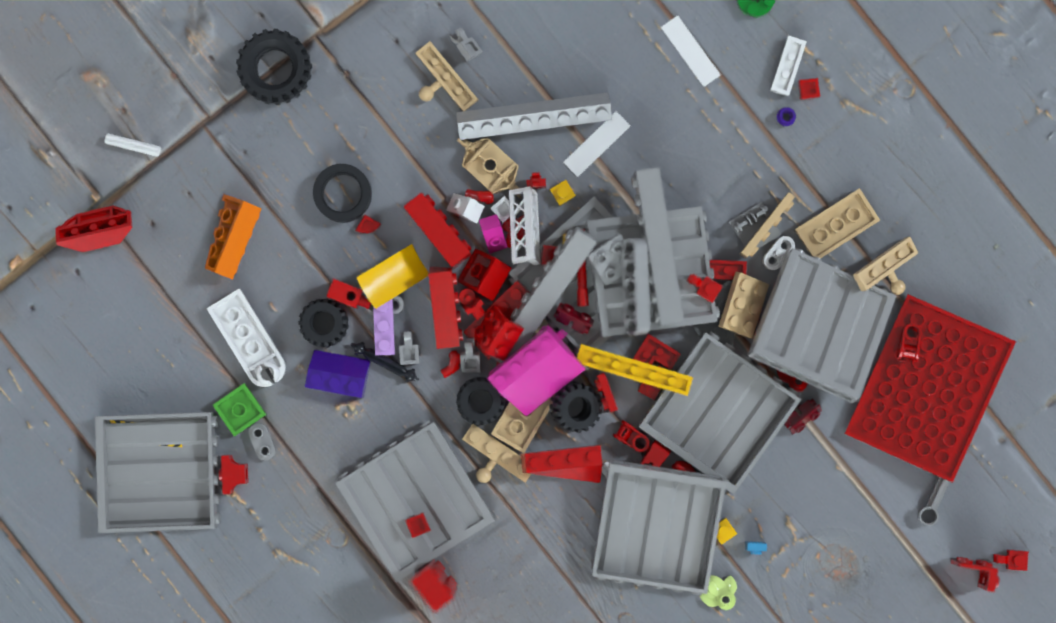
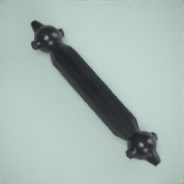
(384, 362)

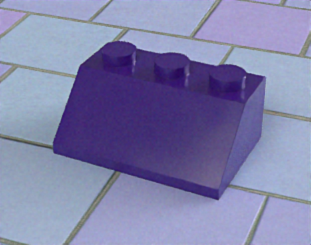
(338, 373)

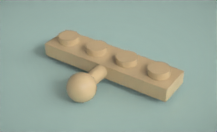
(445, 77)
(885, 265)
(496, 452)

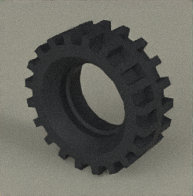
(262, 44)

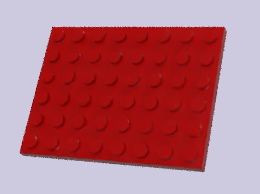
(935, 404)

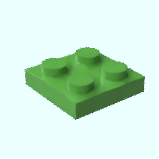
(239, 409)

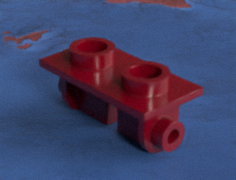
(566, 313)
(809, 412)

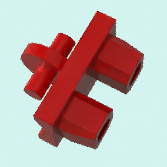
(471, 303)

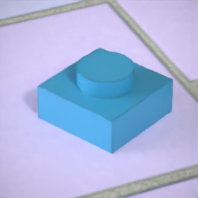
(755, 547)

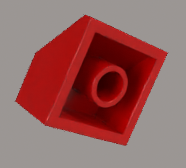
(484, 274)

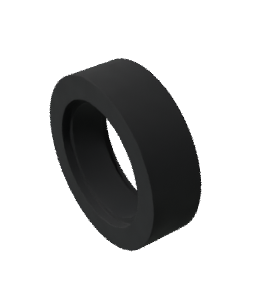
(331, 172)

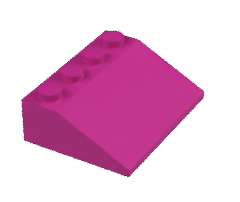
(535, 371)

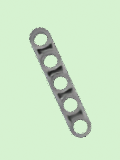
(635, 286)

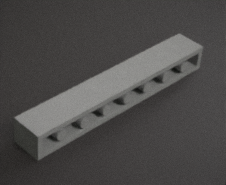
(534, 116)
(660, 254)
(551, 284)

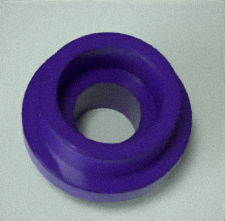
(792, 116)

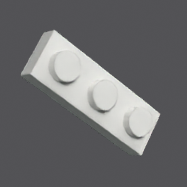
(788, 66)

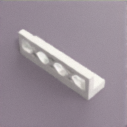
(531, 227)

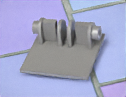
(750, 221)
(608, 259)

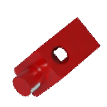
(340, 292)

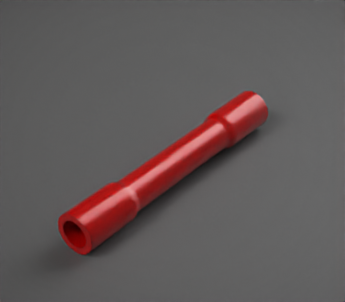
(582, 290)

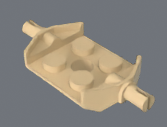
(474, 161)

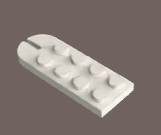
(248, 339)

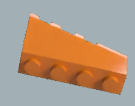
(231, 236)

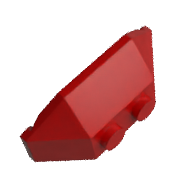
(94, 229)

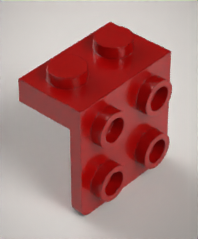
(497, 334)
(988, 576)

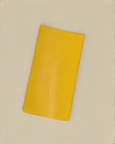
(392, 276)

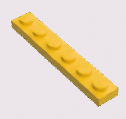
(634, 370)

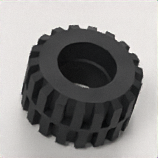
(308, 315)
(465, 409)
(585, 417)

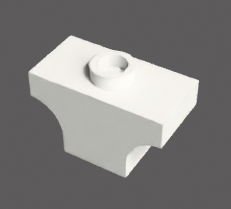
(465, 207)

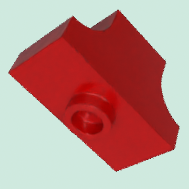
(232, 474)

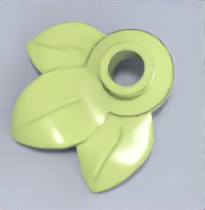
(718, 590)

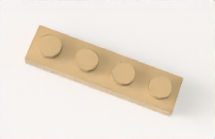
(773, 220)

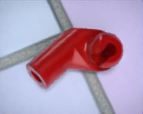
(482, 196)
(454, 364)
(684, 466)

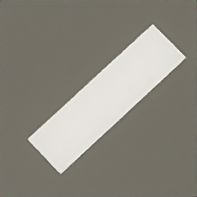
(690, 51)
(596, 144)

